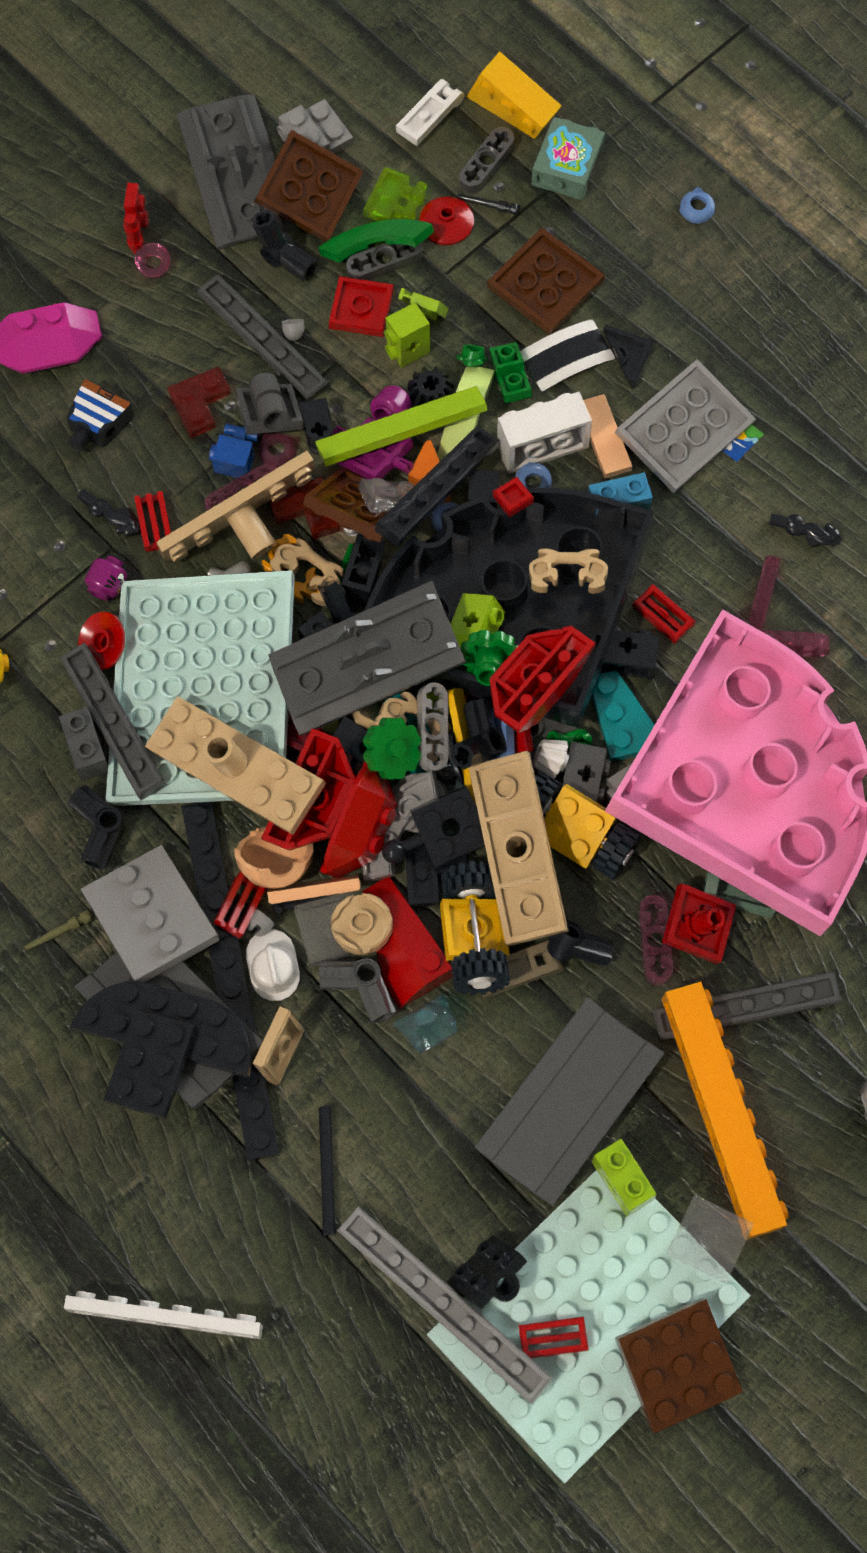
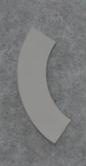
(410, 795)

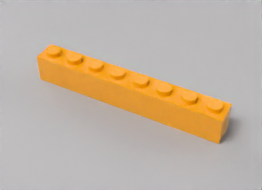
(723, 1109)

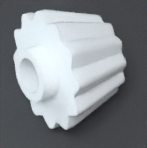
(551, 757)

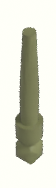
(71, 924)

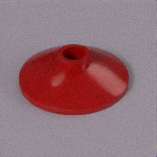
(448, 229)
(104, 637)

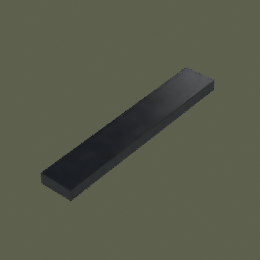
(437, 485)

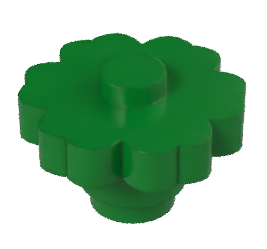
(486, 653)
(392, 748)

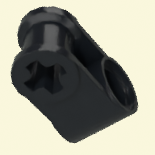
(315, 421)

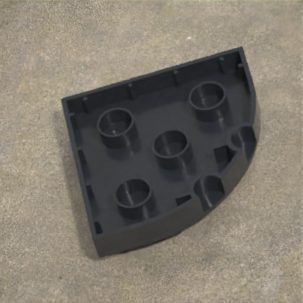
(491, 555)

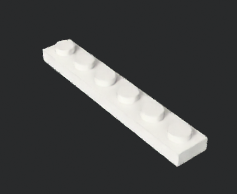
(150, 1313)

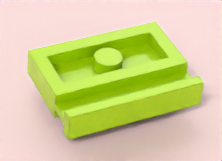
(430, 307)

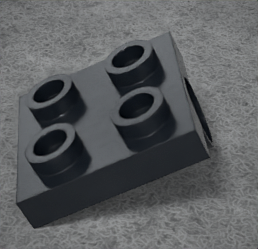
(481, 1273)

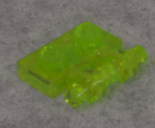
(387, 194)

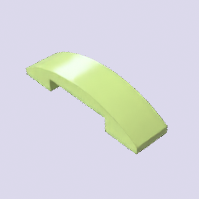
(458, 430)

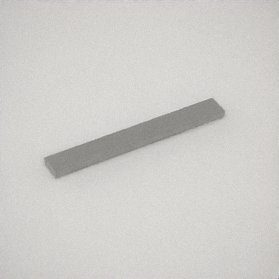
(446, 1306)

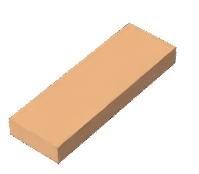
(606, 444)
(314, 889)

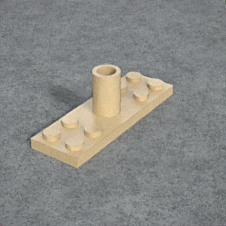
(240, 513)
(235, 765)
(510, 823)

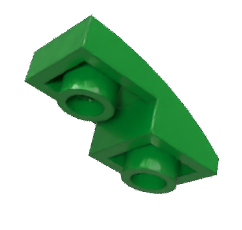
(510, 372)

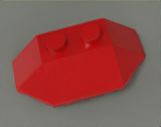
(538, 675)
(326, 759)
(361, 824)

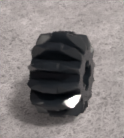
(423, 382)

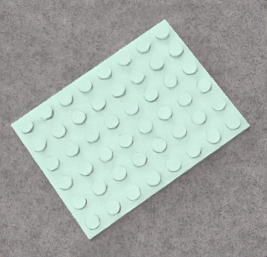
(211, 648)
(617, 1277)

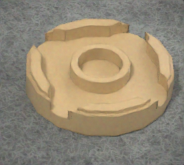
(361, 924)

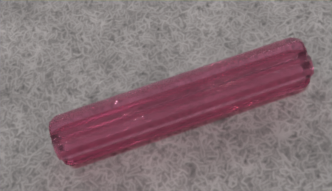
(764, 592)

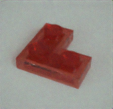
(193, 395)
(292, 507)

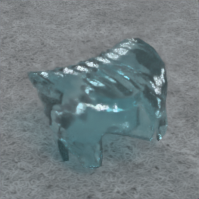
(428, 1024)

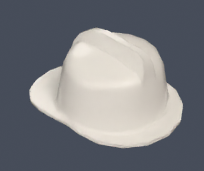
(273, 965)

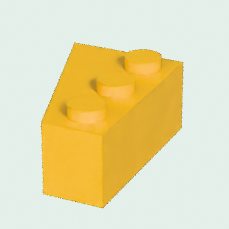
(513, 96)

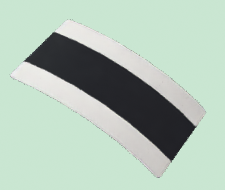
(566, 353)

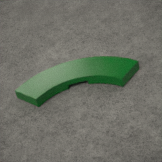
(391, 231)

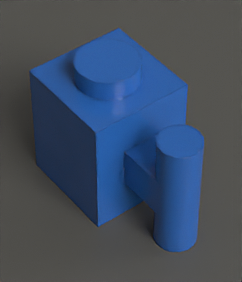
(233, 454)

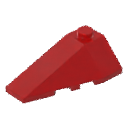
(411, 958)

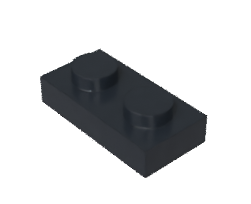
(335, 600)

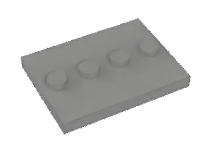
(685, 426)
(150, 915)

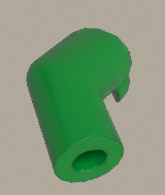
(578, 736)

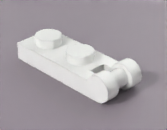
(429, 112)

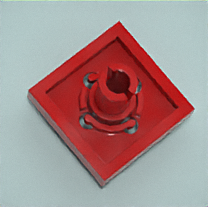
(714, 916)

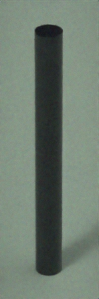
(327, 1172)

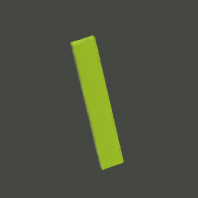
(401, 426)

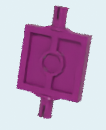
(379, 461)

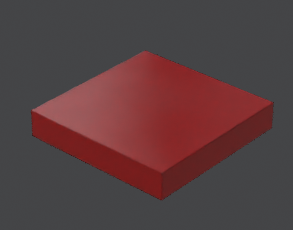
(361, 306)

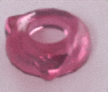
(149, 250)
(276, 460)

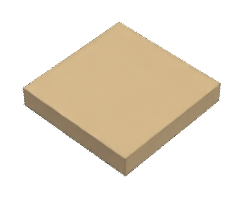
(278, 1046)

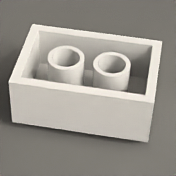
(544, 431)

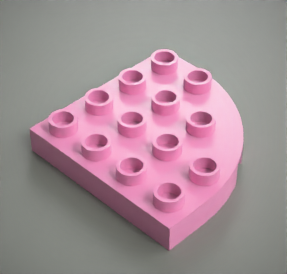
(755, 777)

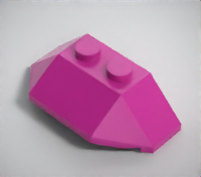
(47, 337)

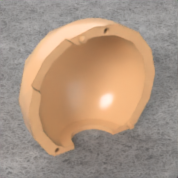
(269, 864)

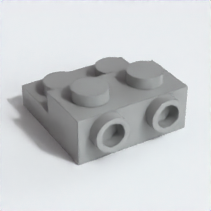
(317, 124)

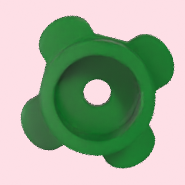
(472, 355)

